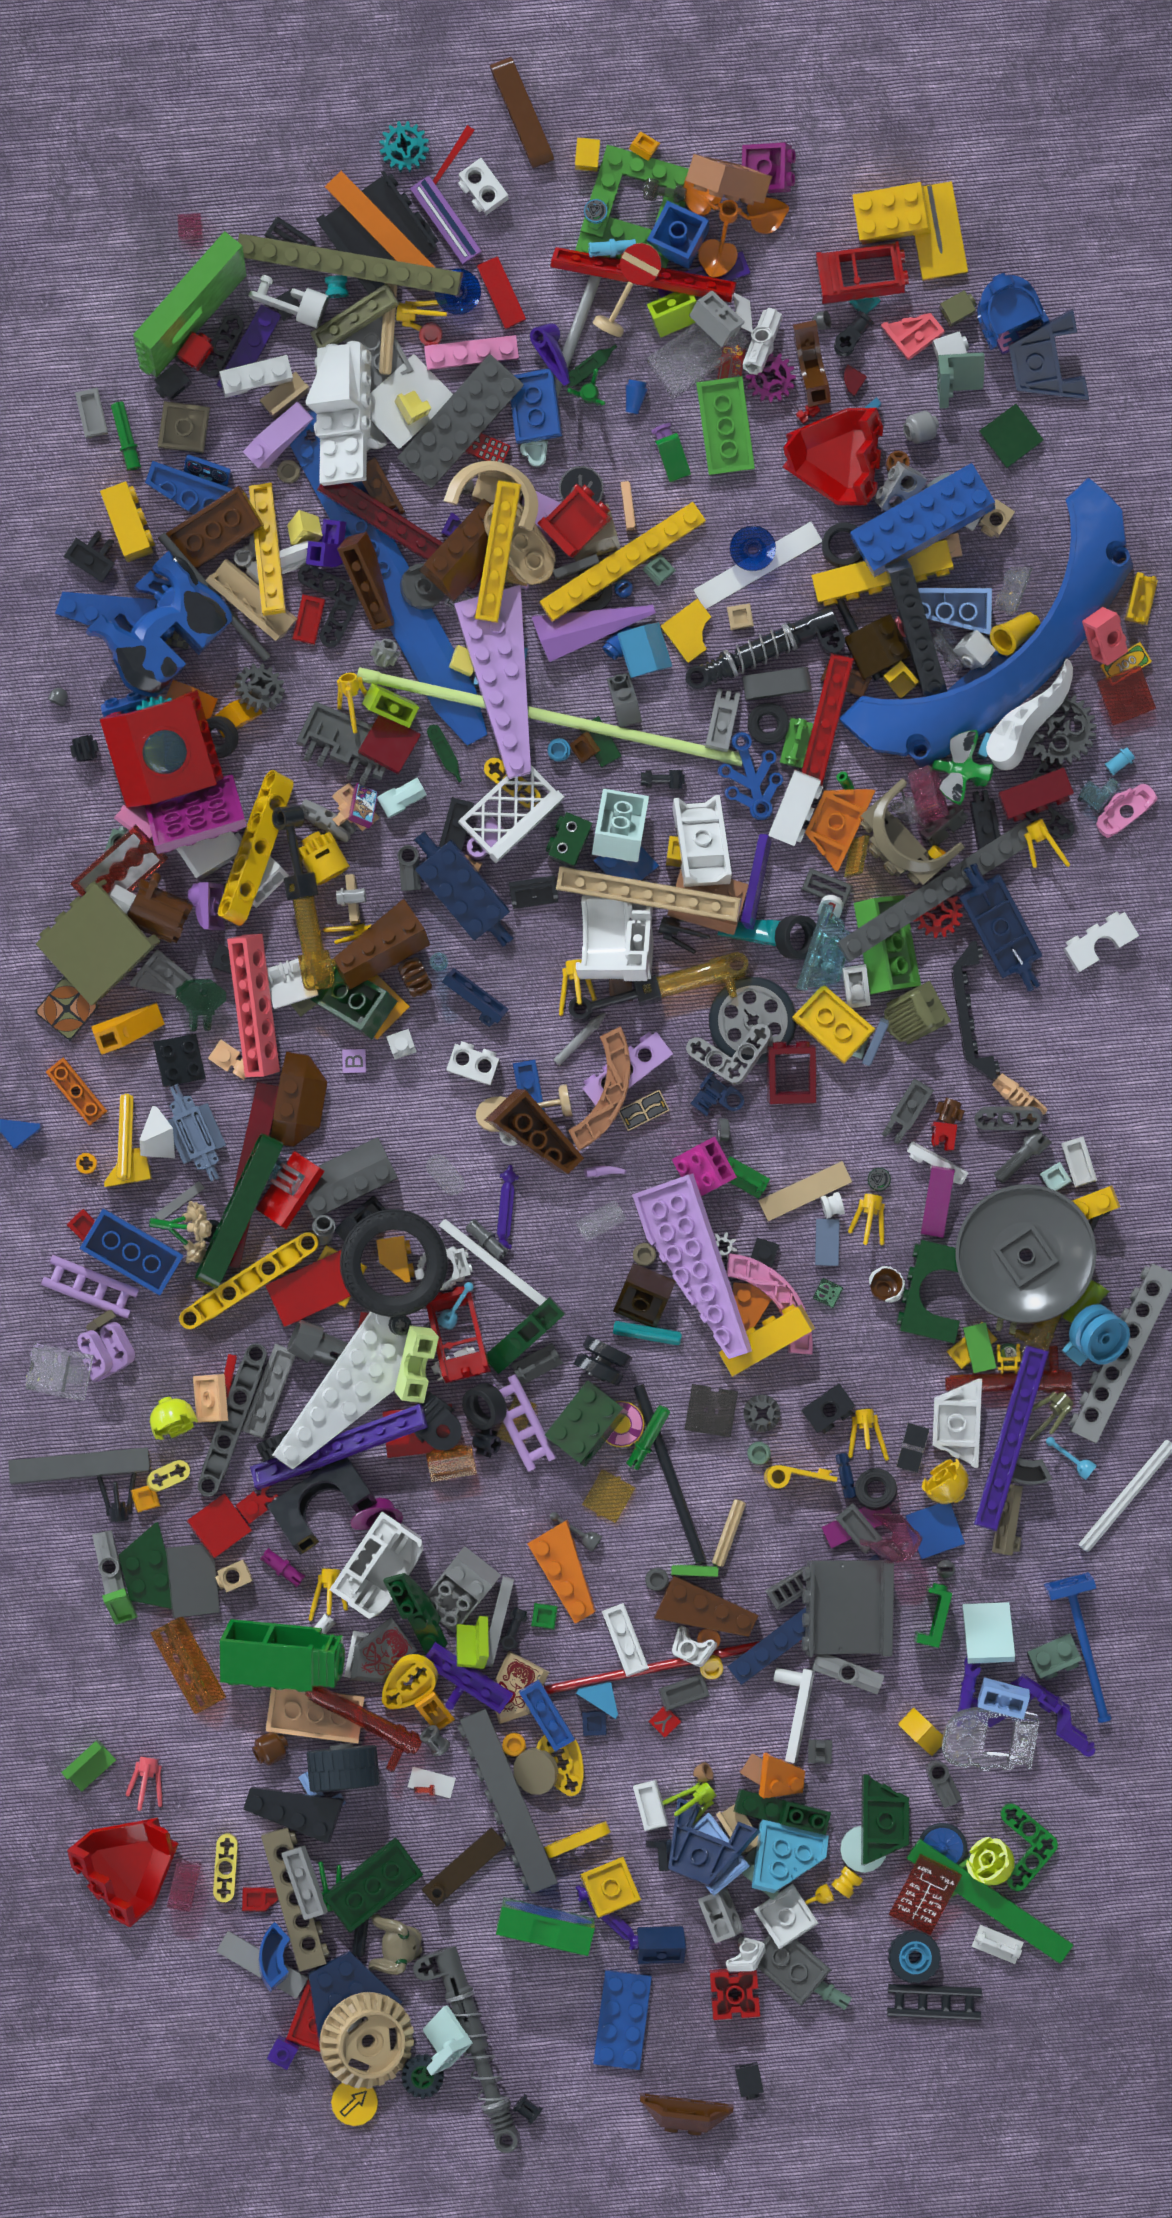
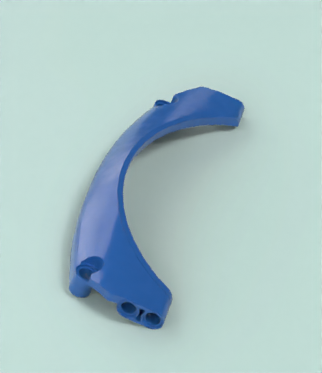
(1088, 585)

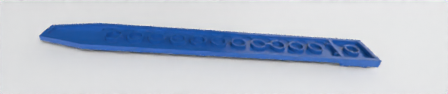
(414, 629)

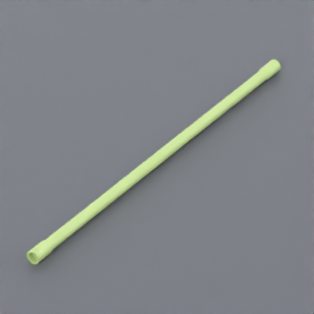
(730, 757)

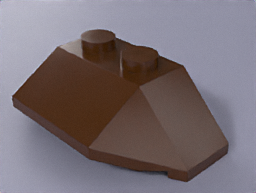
(298, 1100)
(685, 2113)

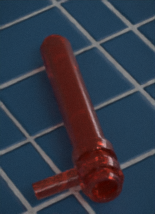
(1051, 1380)
(396, 1735)

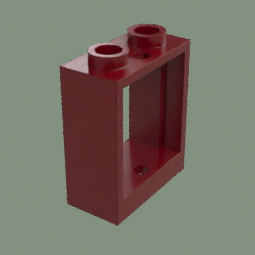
(791, 1097)

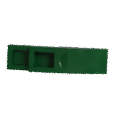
(524, 1334)
(418, 1608)
(782, 1812)

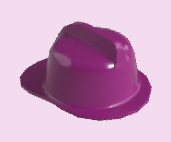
(366, 1518)

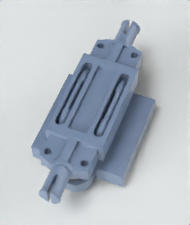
(195, 1132)

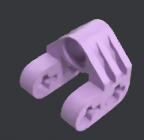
(107, 1360)

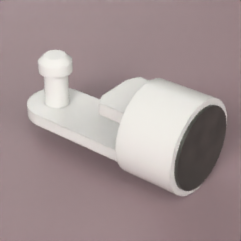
(311, 307)

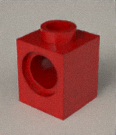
(196, 350)

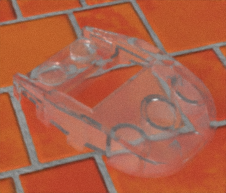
(966, 1734)

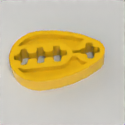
(401, 1673)
(574, 1767)

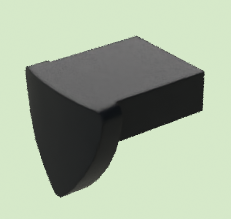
(664, 1849)

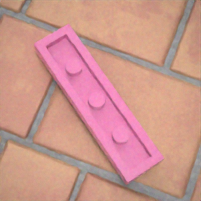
(470, 352)

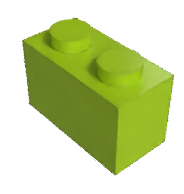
(672, 312)
(390, 705)

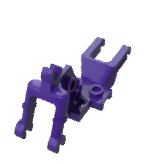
(1047, 1700)

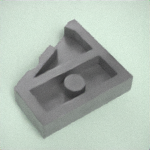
(160, 975)

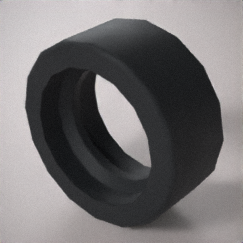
(829, 556)
(782, 936)
(473, 1411)

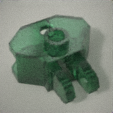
(200, 1002)

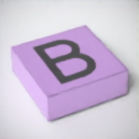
(354, 1060)

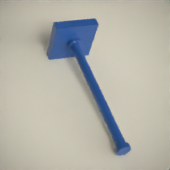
(1070, 1588)

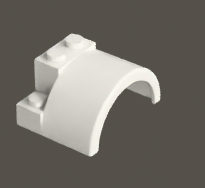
(613, 943)

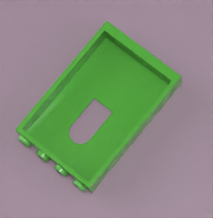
(190, 304)

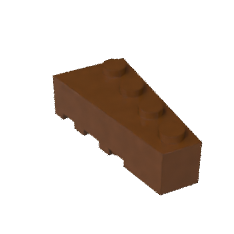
(382, 945)
(700, 1608)

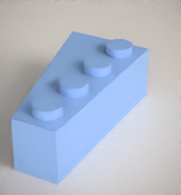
(959, 607)

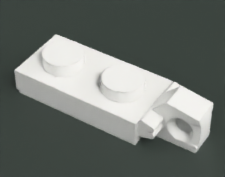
(920, 1153)

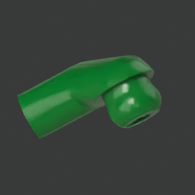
(845, 781)

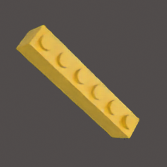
(857, 578)

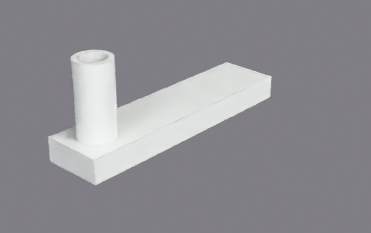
(804, 1681)

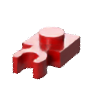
(254, 1505)

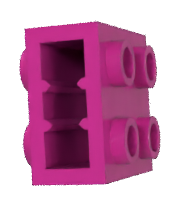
(707, 1164)

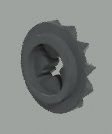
(761, 1424)

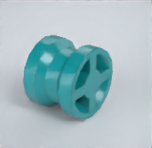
(336, 286)

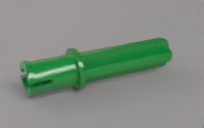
(125, 435)
(648, 1437)

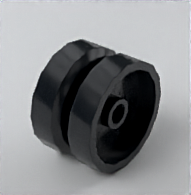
(602, 1361)

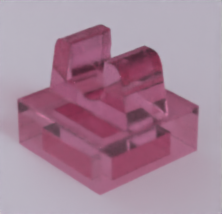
(189, 226)

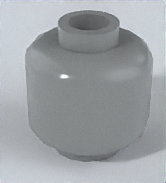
(920, 427)

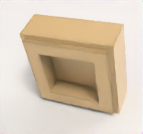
(740, 617)

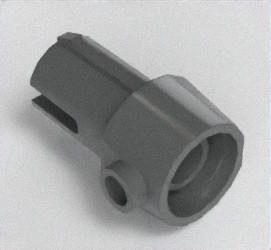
(311, 1342)

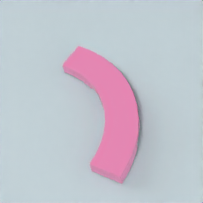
(774, 1287)

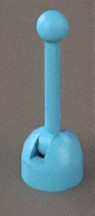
(448, 1317)
(1084, 1467)

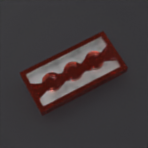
(122, 864)

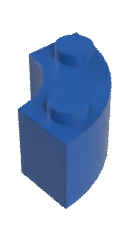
(271, 1957)

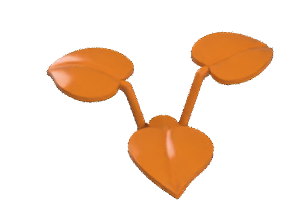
(720, 257)

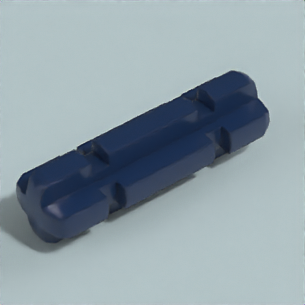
(845, 1475)

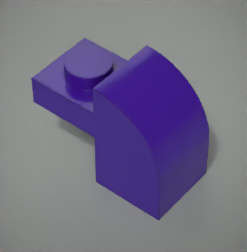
(326, 552)

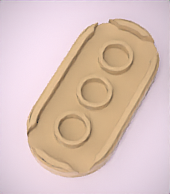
(530, 553)

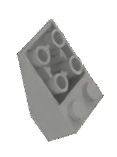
(461, 1588)

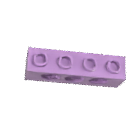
(651, 1042)

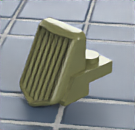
(915, 1014)

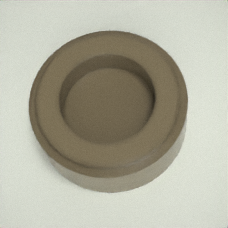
(288, 471)
(644, 1254)

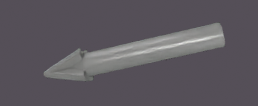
(593, 1025)

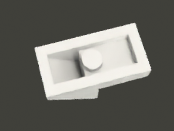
(856, 986)

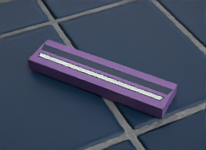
(445, 220)

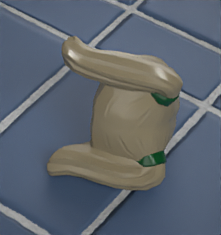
(399, 1946)

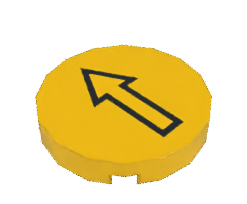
(354, 2105)

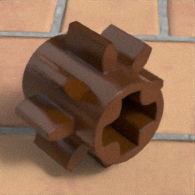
(949, 1111)

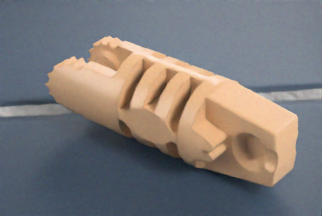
(1017, 1095)

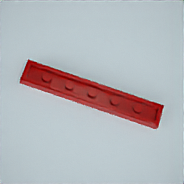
(827, 716)

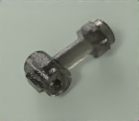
(652, 189)

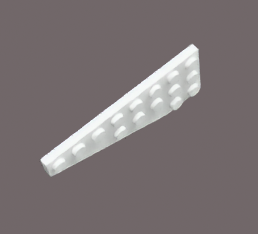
(353, 1386)

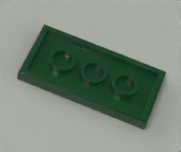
(372, 1885)

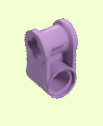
(489, 838)

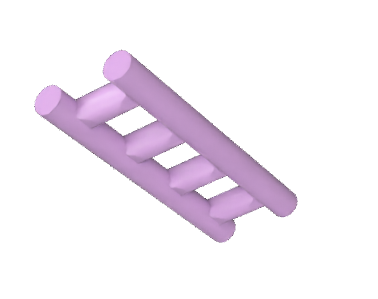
(97, 1299)
(534, 1429)

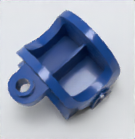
(1010, 306)

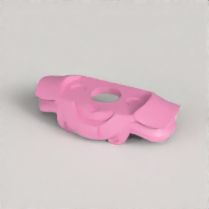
(1139, 798)

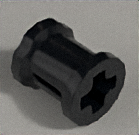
(531, 2112)

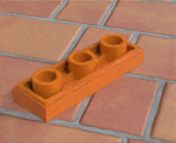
(86, 1102)

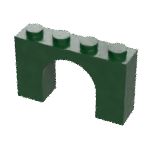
(915, 1317)

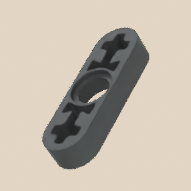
(992, 1111)

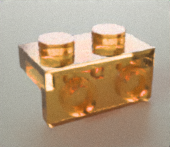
(451, 1463)

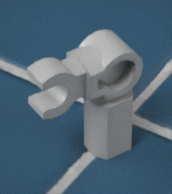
(244, 557)

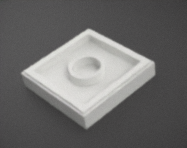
(786, 1916)

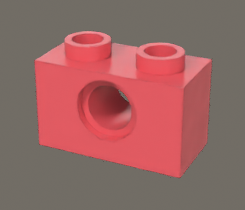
(1105, 636)

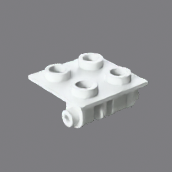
(287, 985)

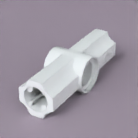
(762, 341)

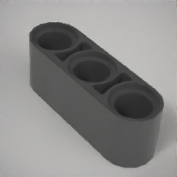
(777, 683)

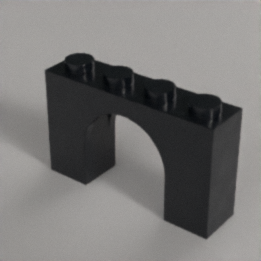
(292, 1506)

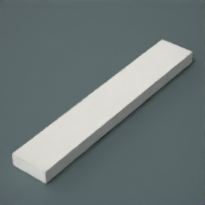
(492, 1262)

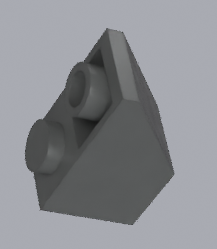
(624, 699)

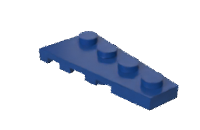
(184, 488)
(89, 607)

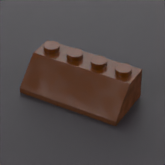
(460, 555)

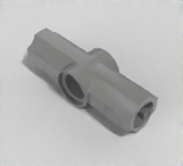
(106, 1550)
(863, 1677)

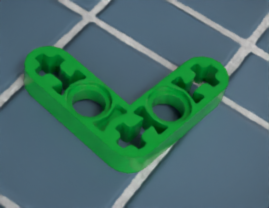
(1035, 1841)

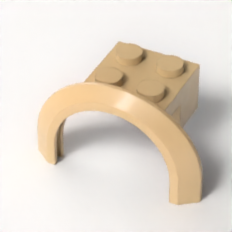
(488, 475)

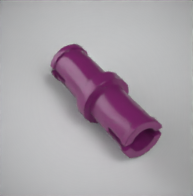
(282, 1567)

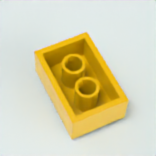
(891, 213)
(128, 521)

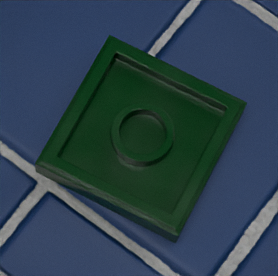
(1011, 436)

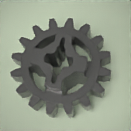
(259, 687)

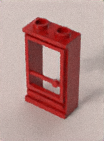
(831, 278)
(465, 1365)

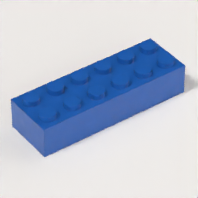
(923, 519)

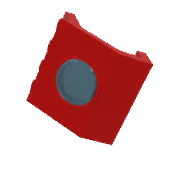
(162, 750)

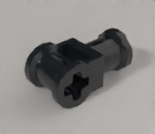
(852, 334)

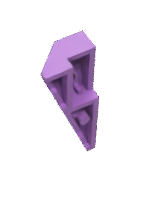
(584, 627)

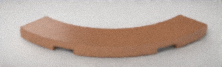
(613, 1094)

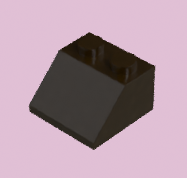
(877, 646)
(644, 1296)

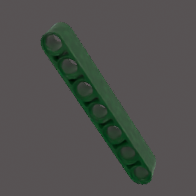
(239, 1210)

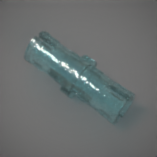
(439, 956)

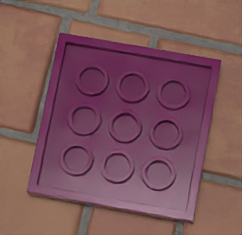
(196, 816)

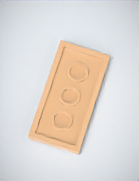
(295, 1715)

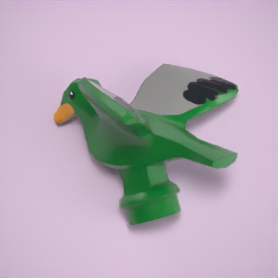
(962, 767)

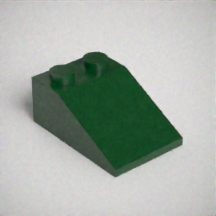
(360, 1007)

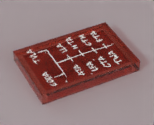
(925, 1894)

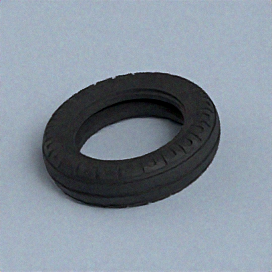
(435, 1269)

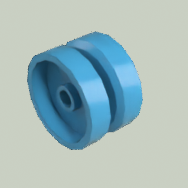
(1099, 1334)

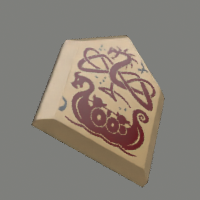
(515, 1675)

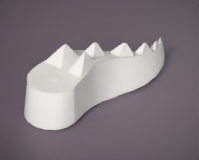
(1017, 728)

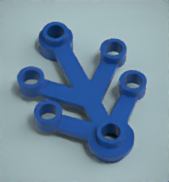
(752, 780)

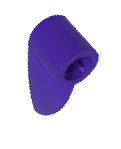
(545, 341)

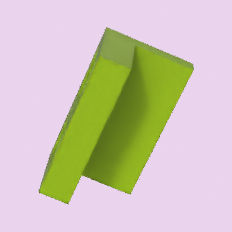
(472, 1644)

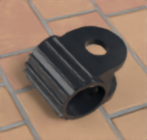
(438, 1414)

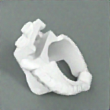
(460, 1265)

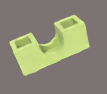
(412, 1379)

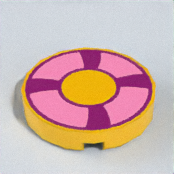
(629, 1428)

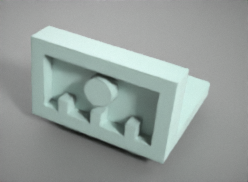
(447, 2039)

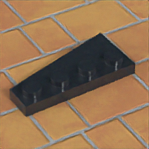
(301, 1812)

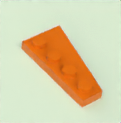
(560, 1562)

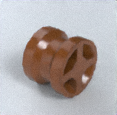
(897, 456)

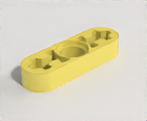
(221, 1850)

